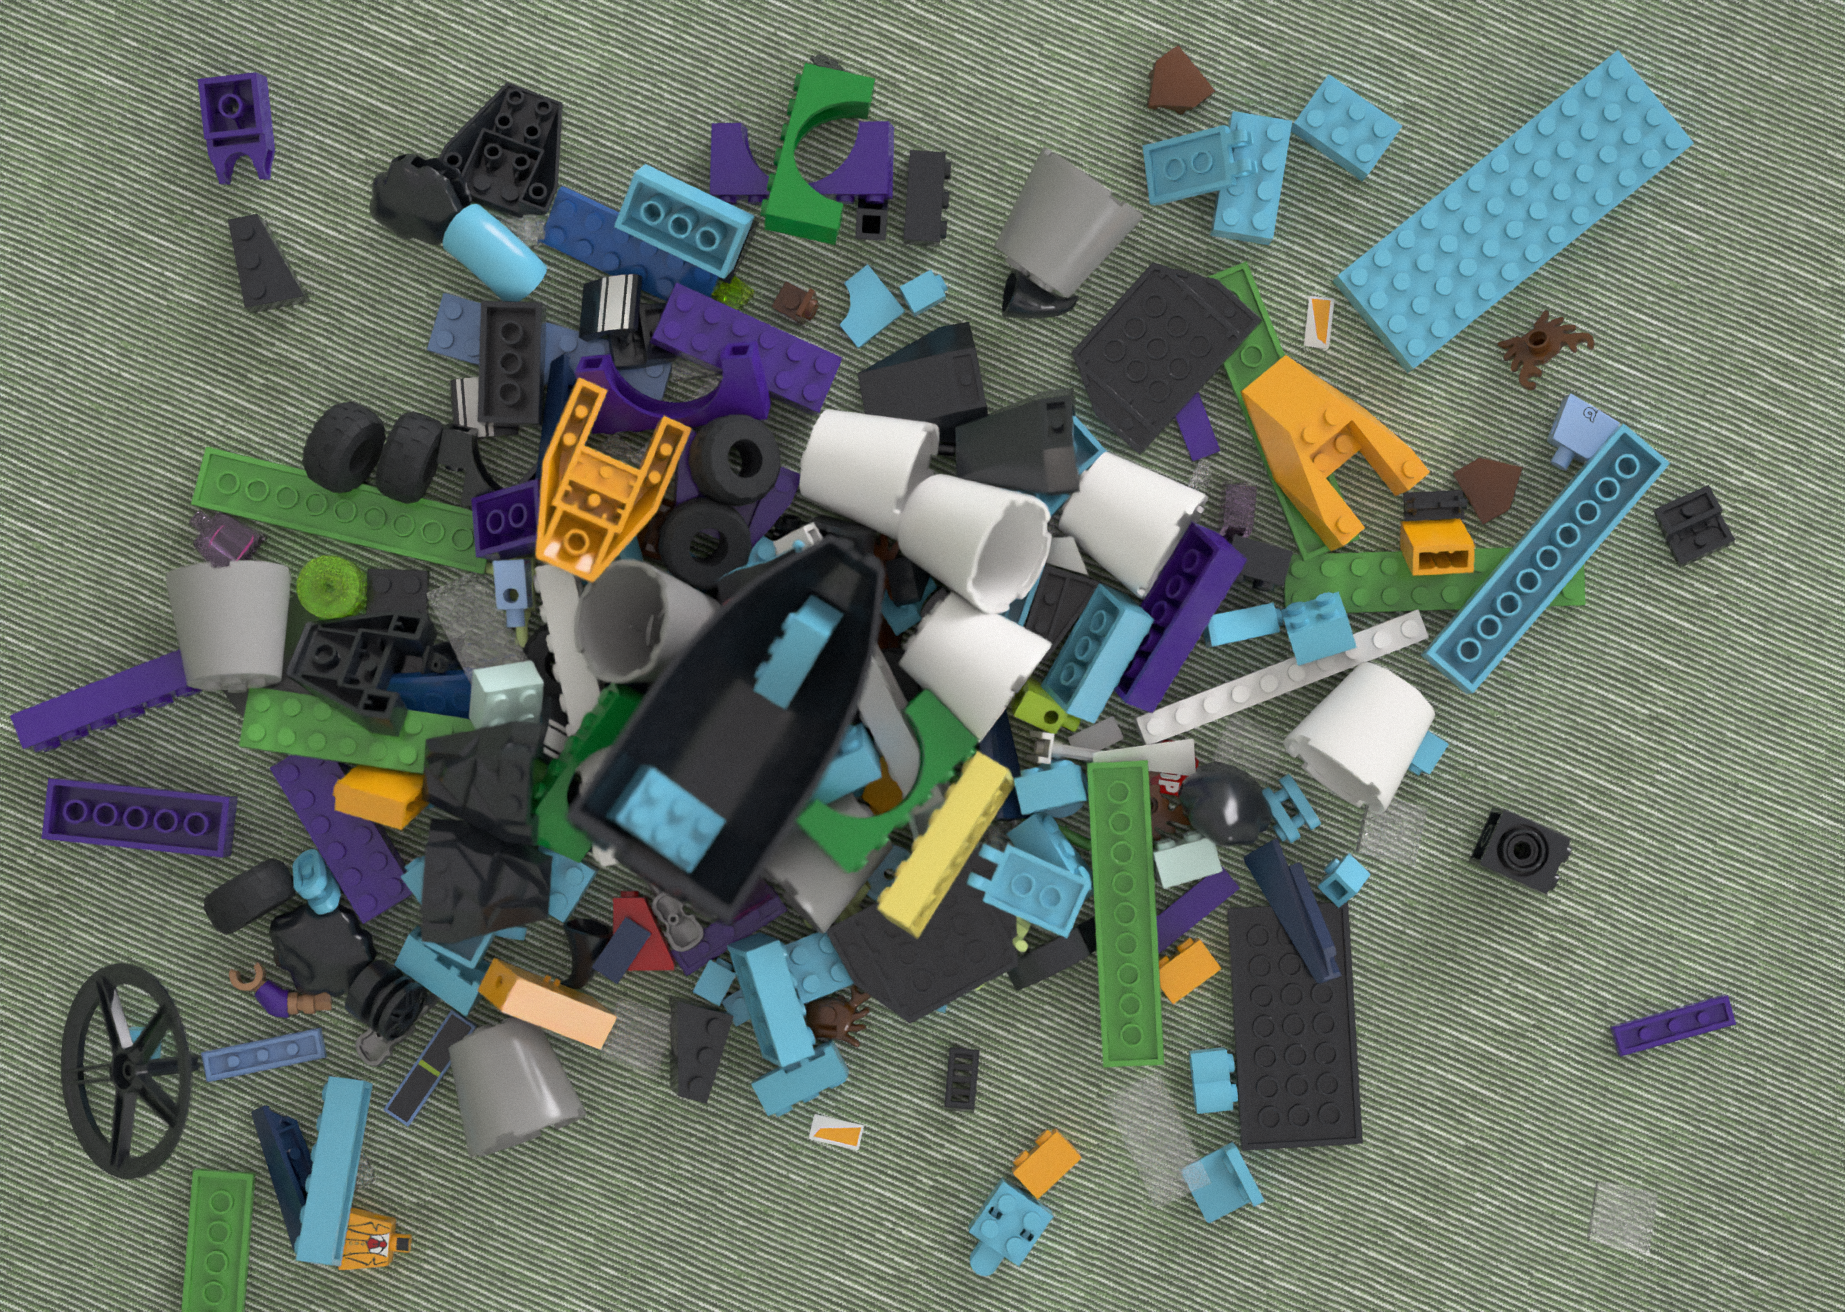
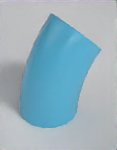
(493, 254)

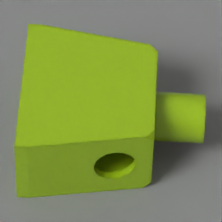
(1039, 709)

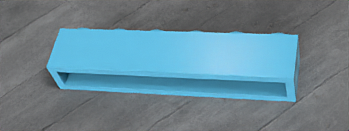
(333, 1171)

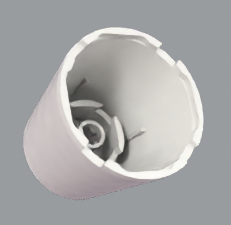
(867, 465)
(1129, 519)
(976, 539)
(972, 660)
(1363, 736)

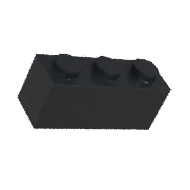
(926, 198)

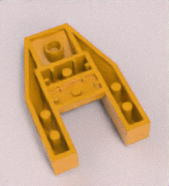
(1310, 433)
(593, 501)

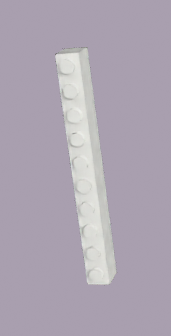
(1277, 680)
(579, 686)
(881, 705)

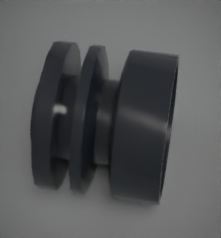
(385, 1000)

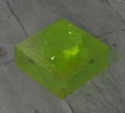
(734, 295)

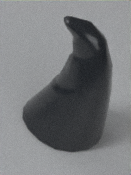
(1028, 300)
(586, 943)

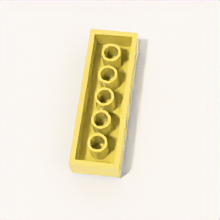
(946, 844)

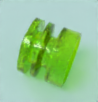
(349, 586)

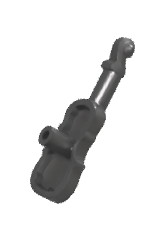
(682, 930)
(375, 1049)

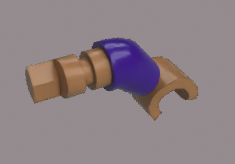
(279, 1001)

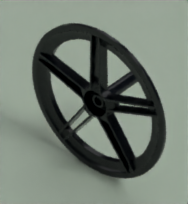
(129, 1071)

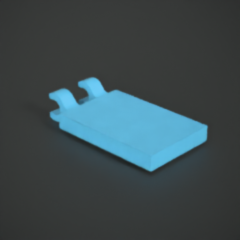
(1195, 164)
(1032, 889)

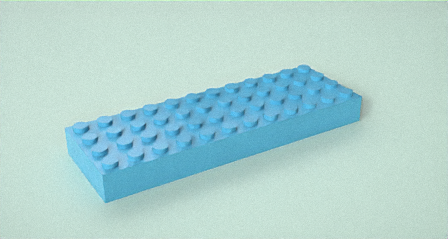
(1512, 211)

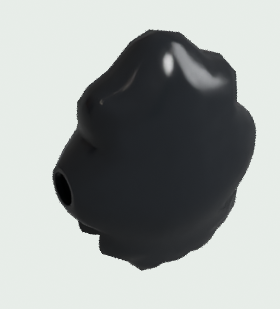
(418, 197)
(1225, 804)
(321, 949)

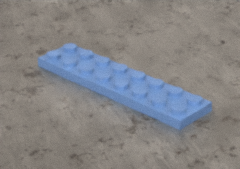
(458, 337)

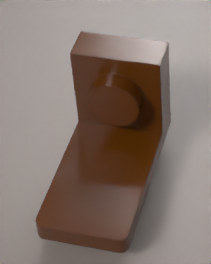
(796, 303)

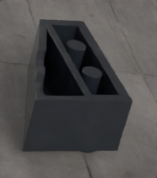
(262, 267)
(1058, 604)
(696, 1046)

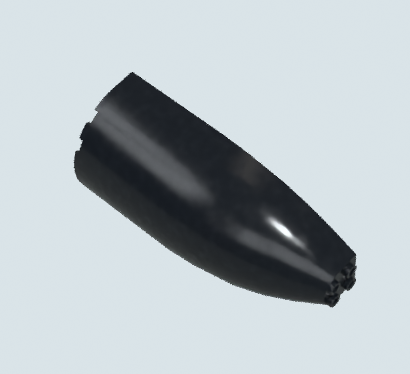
(734, 745)

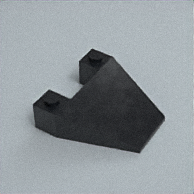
(353, 661)

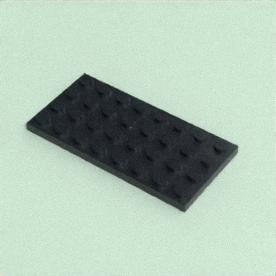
(1292, 1035)

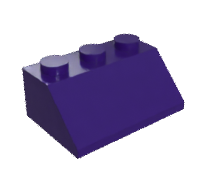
(507, 521)

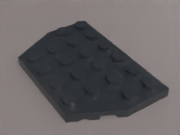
(1159, 350)
(955, 953)

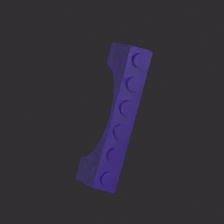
(863, 174)
(627, 409)

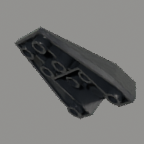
(510, 152)
(928, 381)
(1023, 446)

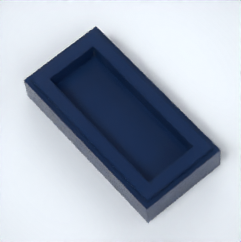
(621, 950)

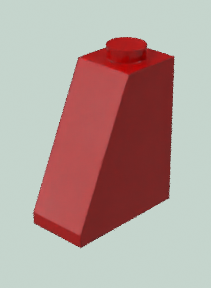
(656, 950)

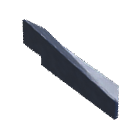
(559, 388)
(1000, 747)
(1295, 907)
(287, 1164)

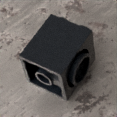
(1539, 852)

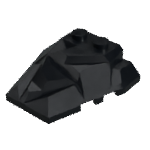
(487, 778)
(479, 883)

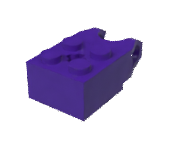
(238, 133)

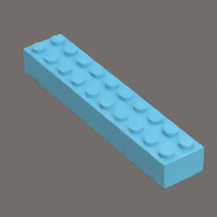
(1545, 559)

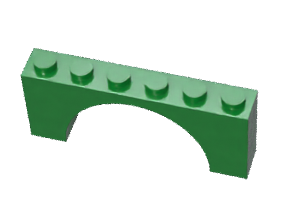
(820, 98)
(597, 731)
(941, 746)

